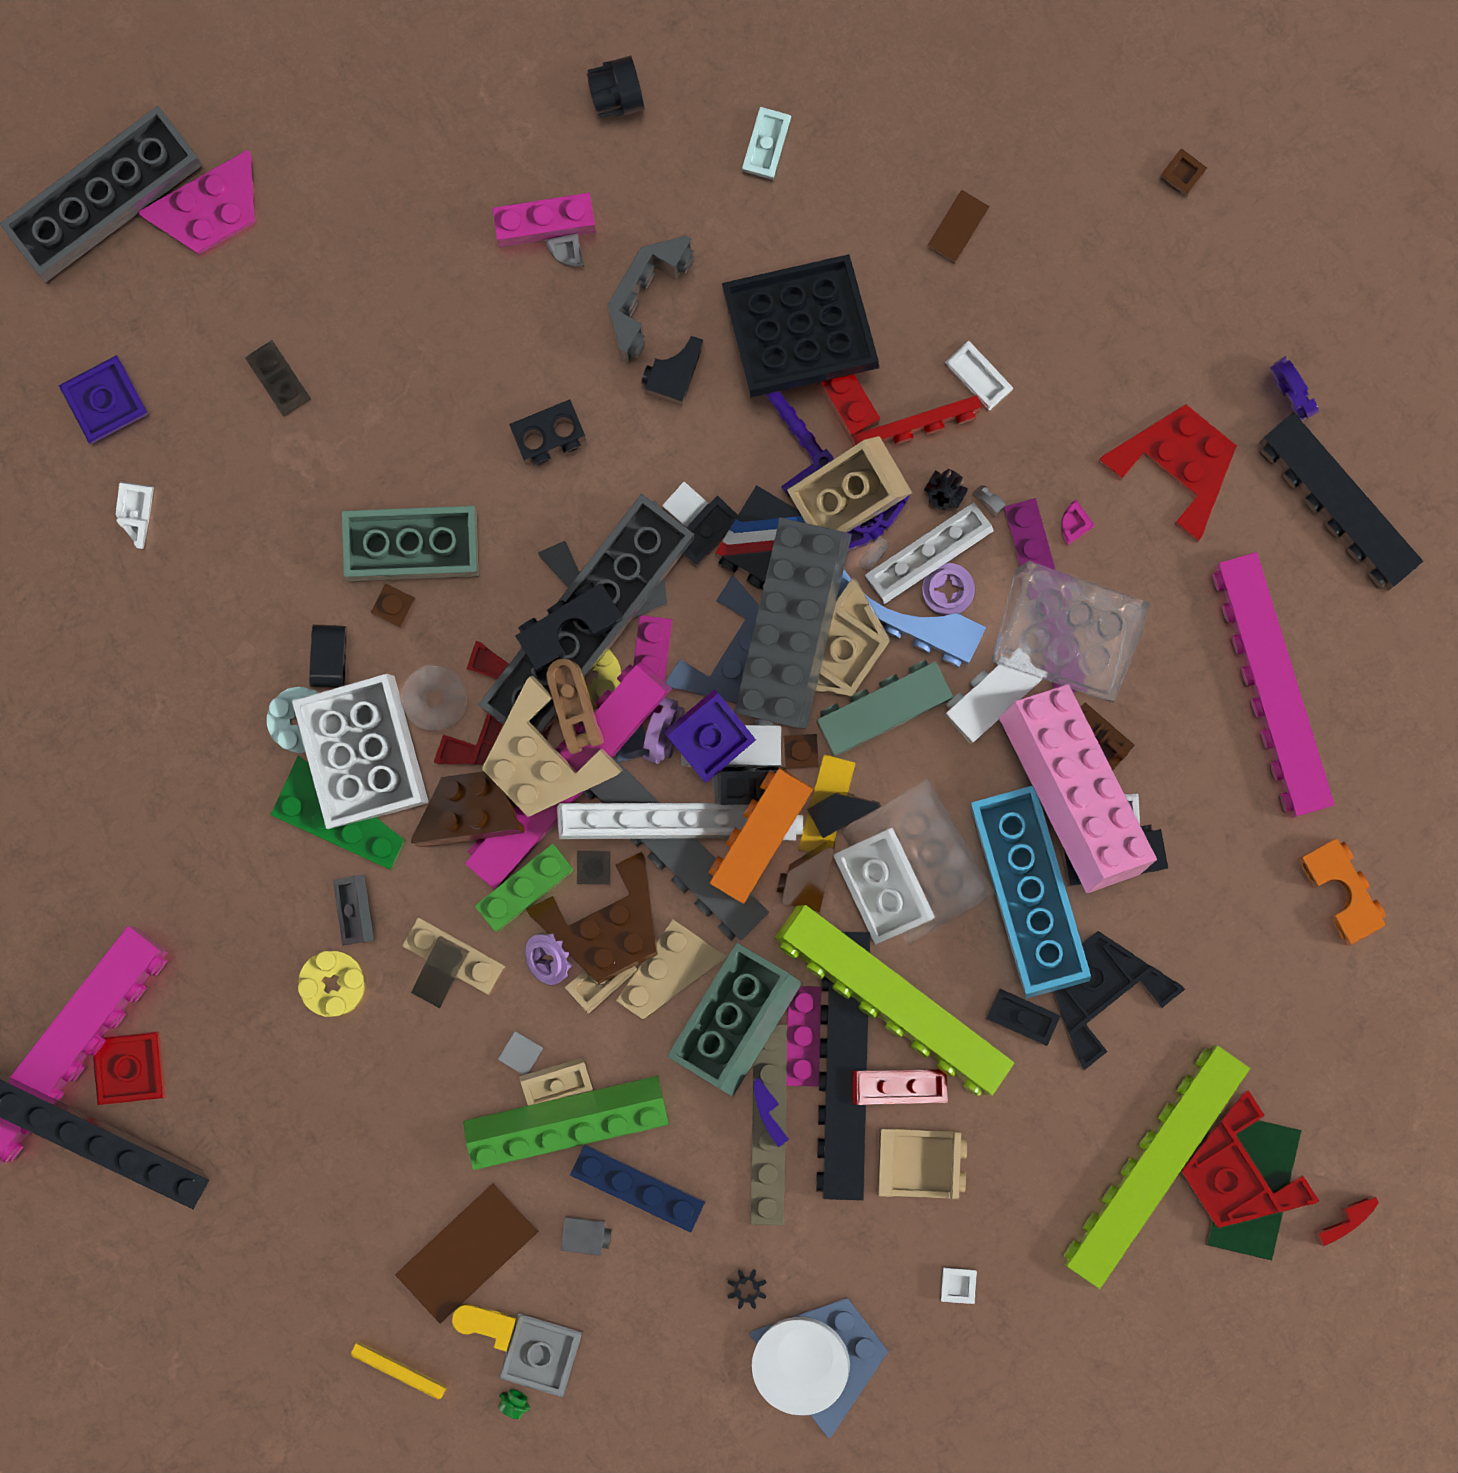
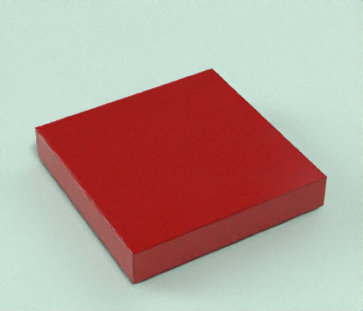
(129, 1069)

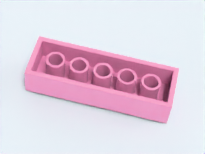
(1077, 788)

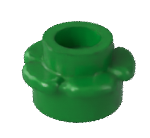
(513, 1404)

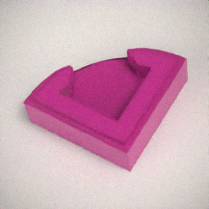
(1075, 523)

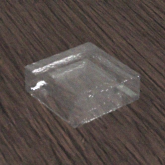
(874, 554)

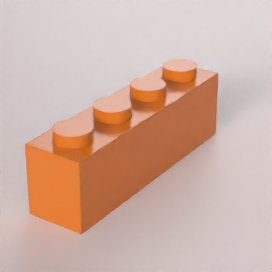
(761, 835)

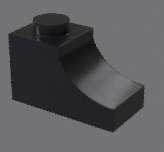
(672, 377)

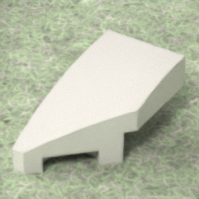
(134, 510)

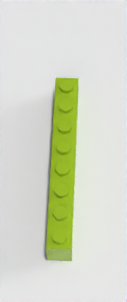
(894, 1001)
(1156, 1166)

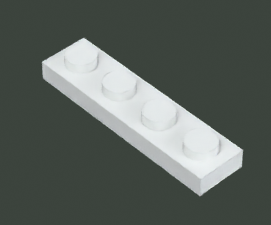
(929, 552)

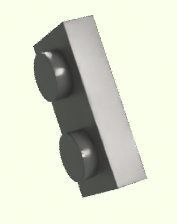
(353, 910)

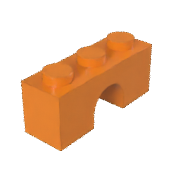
(1360, 914)

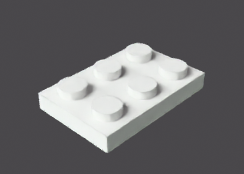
(883, 886)

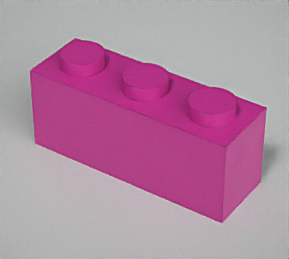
(543, 219)

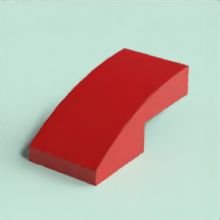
(1353, 1214)

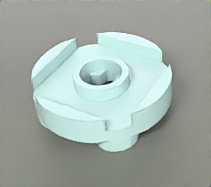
(280, 716)

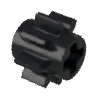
(946, 489)
(750, 1297)

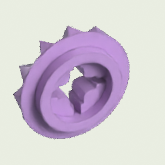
(959, 578)
(546, 970)

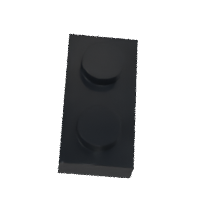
(709, 529)
(1023, 1017)

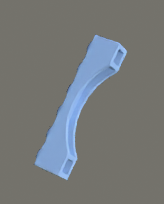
(948, 634)

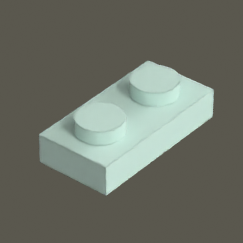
(766, 143)

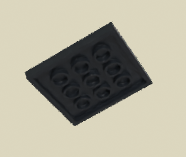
(800, 325)

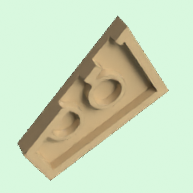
(679, 963)

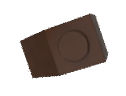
(807, 878)

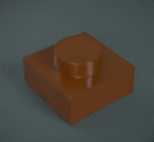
(1183, 172)
(393, 605)
(801, 751)

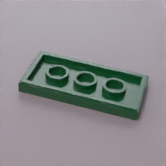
(1274, 1154)

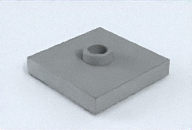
(540, 1355)

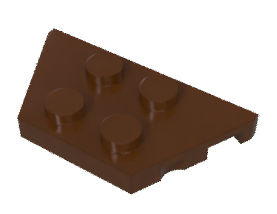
(466, 810)

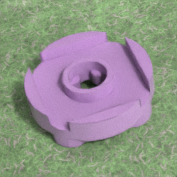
(655, 739)

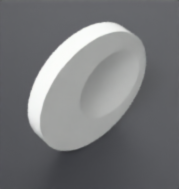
(800, 1366)

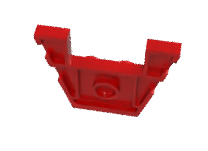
(1188, 452)
(458, 752)
(1230, 1181)

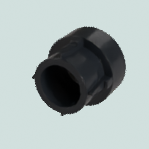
(615, 88)

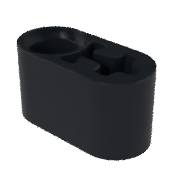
(328, 656)

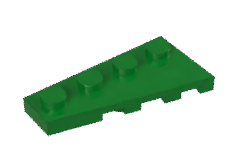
(301, 808)

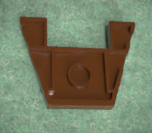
(612, 936)

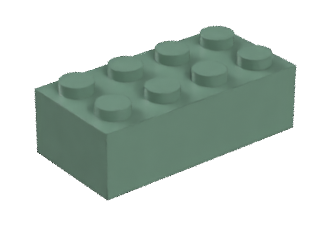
(410, 543)
(734, 1019)

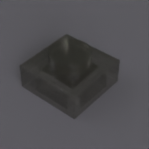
(593, 867)

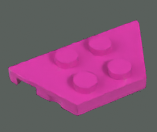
(208, 207)

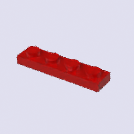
(930, 421)

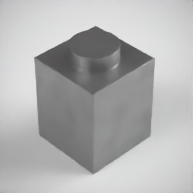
(585, 1236)

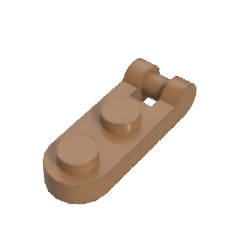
(573, 705)

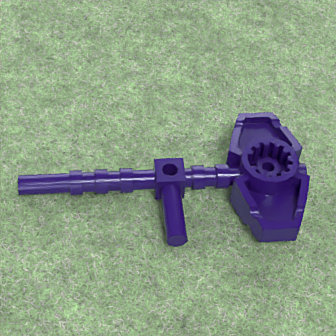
(866, 531)

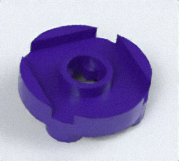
(1292, 384)

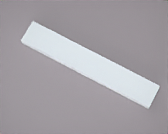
(648, 820)

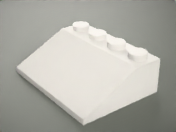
(360, 751)

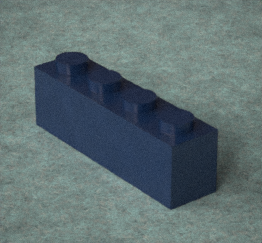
(637, 1188)

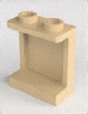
(921, 1163)

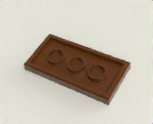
(466, 1253)

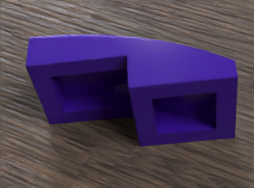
(766, 1103)

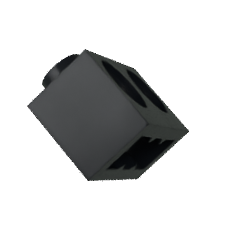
(544, 424)
(741, 784)

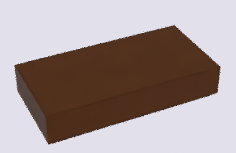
(958, 226)

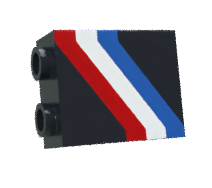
(752, 536)

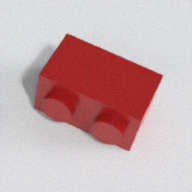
(850, 404)

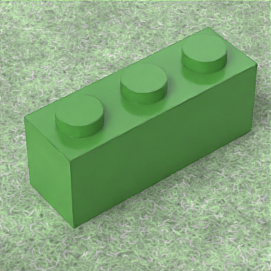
(524, 888)

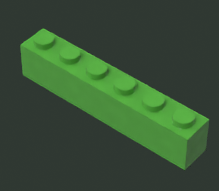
(565, 1122)

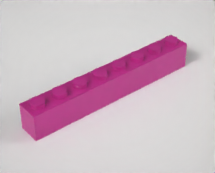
(1273, 684)
(618, 718)

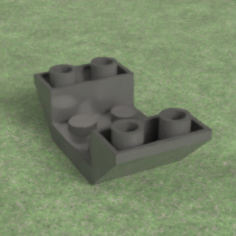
(668, 257)

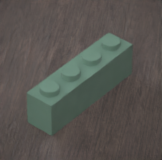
(885, 708)

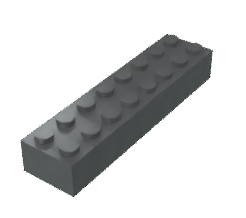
(630, 569)

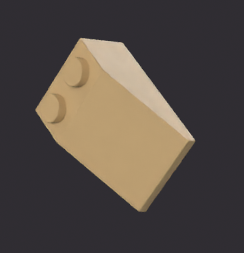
(851, 488)

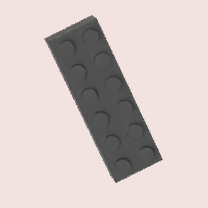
(101, 194)
(793, 623)

